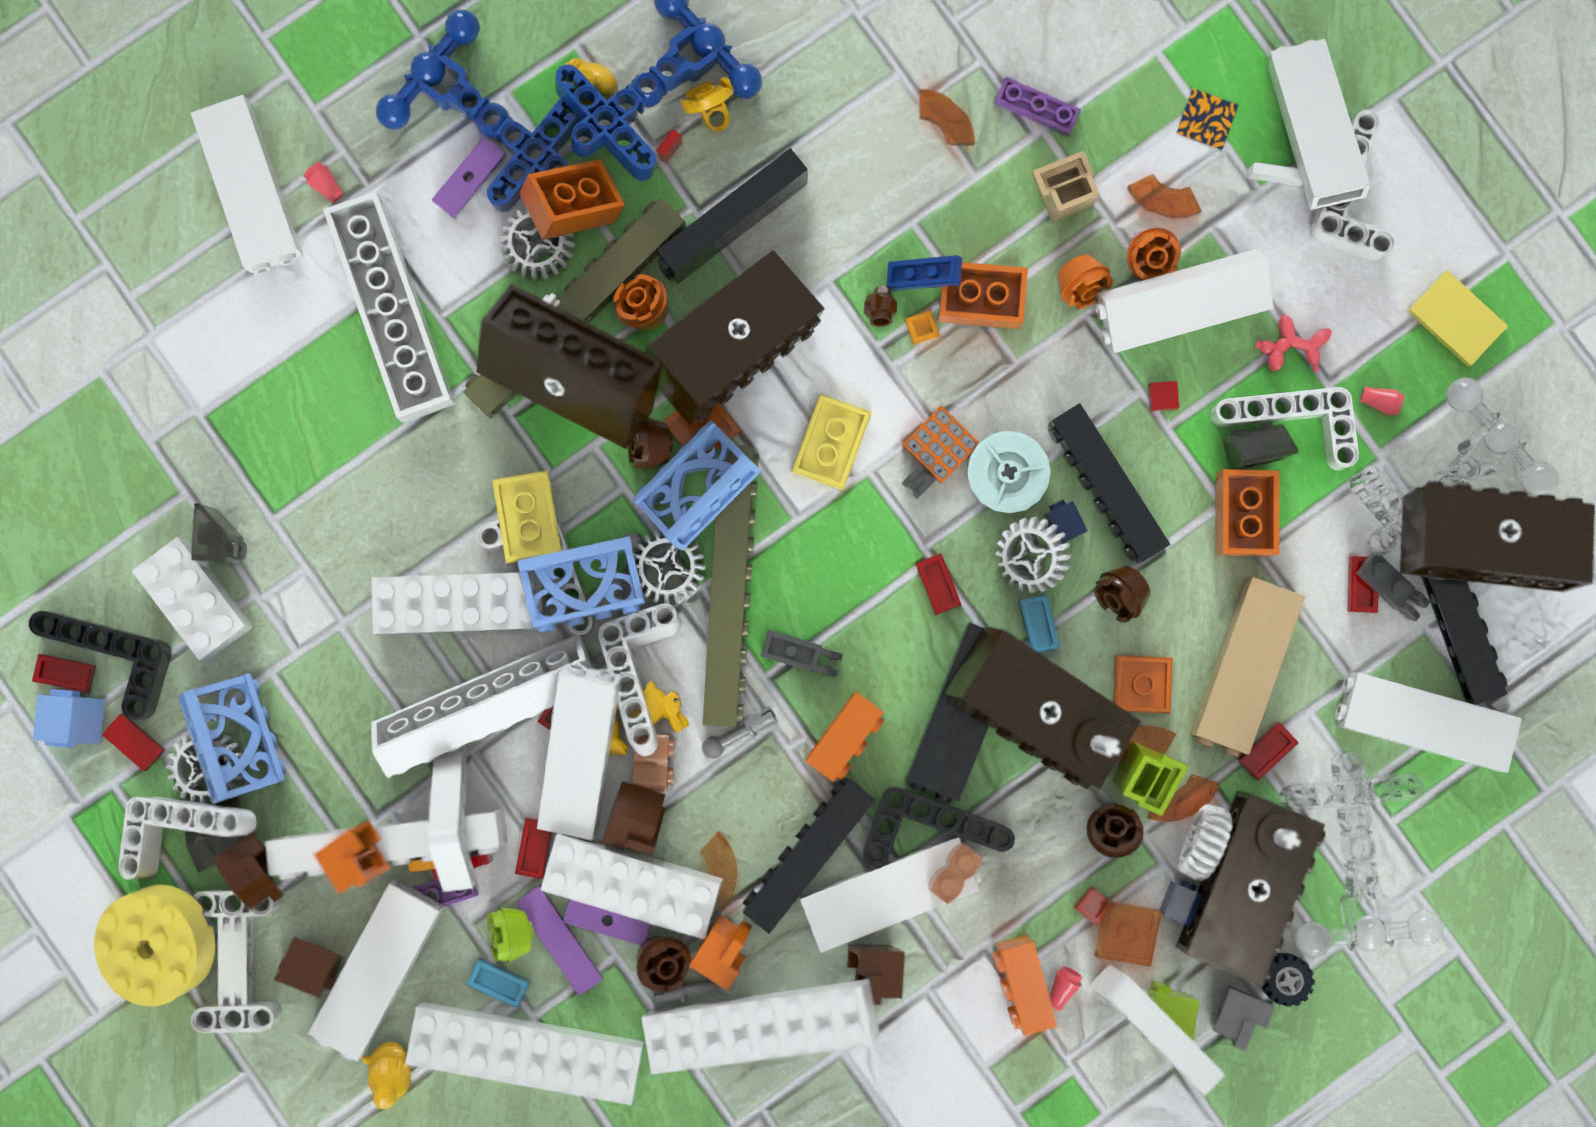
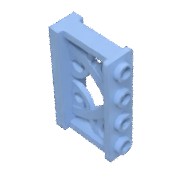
(671, 478)
(607, 554)
(214, 774)

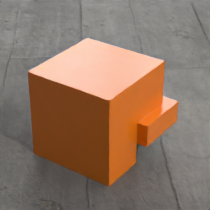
(353, 858)
(720, 953)

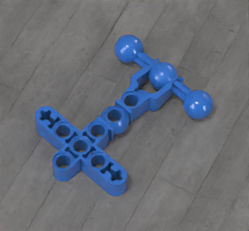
(706, 42)
(429, 70)

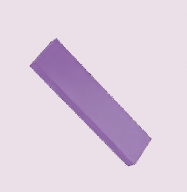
(559, 940)

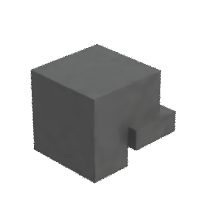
(1239, 1016)

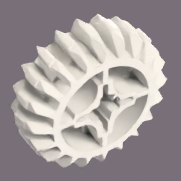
(527, 237)
(1035, 565)
(660, 589)
(186, 755)
(1205, 842)

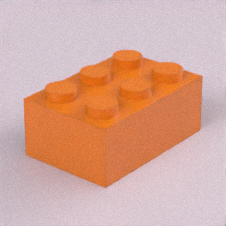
(571, 199)
(985, 297)
(1247, 513)
(845, 737)
(1024, 985)

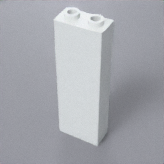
(1318, 124)
(247, 184)
(1185, 300)
(1428, 721)
(578, 751)
(879, 896)
(376, 970)

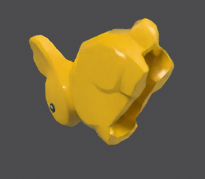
(663, 706)

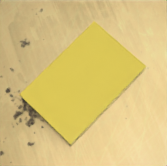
(1457, 318)
(831, 442)
(527, 516)

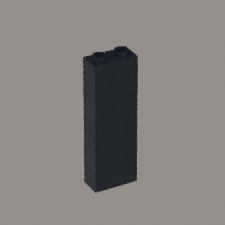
(732, 216)
(950, 737)

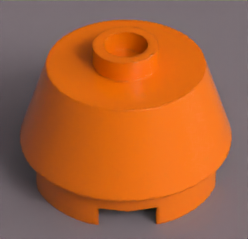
(1153, 253)
(1082, 280)
(642, 303)

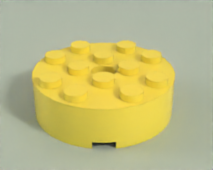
(154, 945)

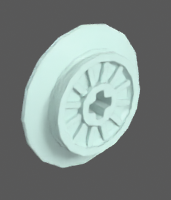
(1016, 452)

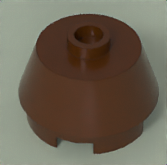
(650, 445)
(1123, 592)
(1115, 830)
(662, 963)

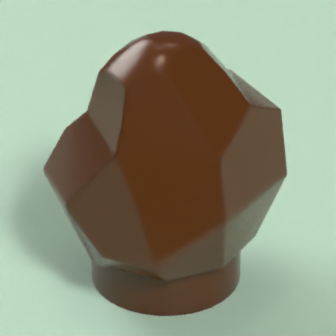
(880, 307)

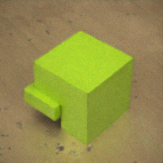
(1149, 777)
(1176, 1005)

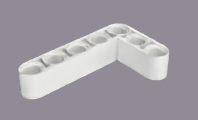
(1337, 216)
(1295, 410)
(573, 583)
(621, 649)
(149, 815)
(447, 821)
(1158, 1028)

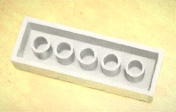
(452, 603)
(632, 884)

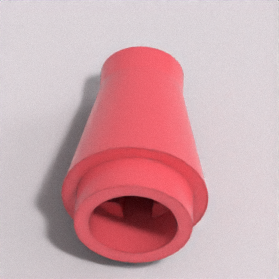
(322, 180)
(1384, 400)
(1064, 987)

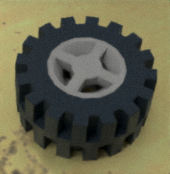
(1295, 984)

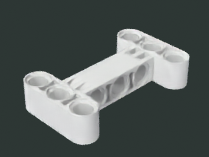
(234, 968)

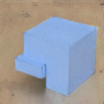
(68, 719)

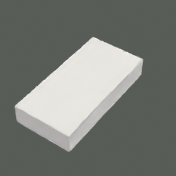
(1274, 174)

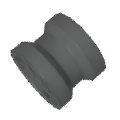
(918, 481)

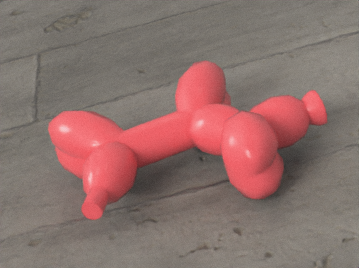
(1288, 340)

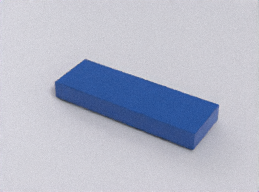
(924, 273)

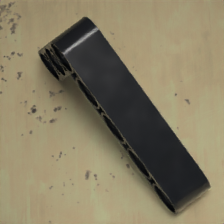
(113, 645)
(931, 819)

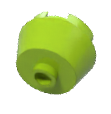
(509, 933)

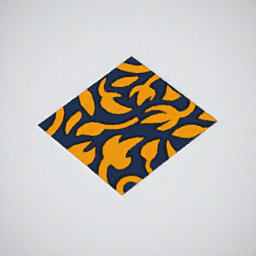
(1207, 119)

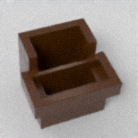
(635, 819)
(246, 871)
(880, 965)
(308, 968)

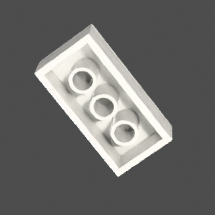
(192, 599)

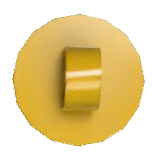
(707, 99)

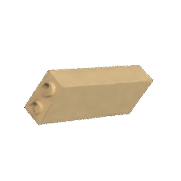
(1247, 666)

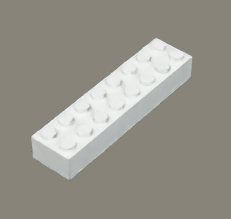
(389, 307)
(473, 708)
(399, 842)
(761, 1027)
(525, 1053)

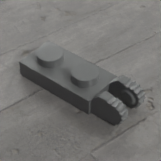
(1392, 586)
(797, 652)

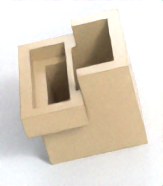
(1066, 186)

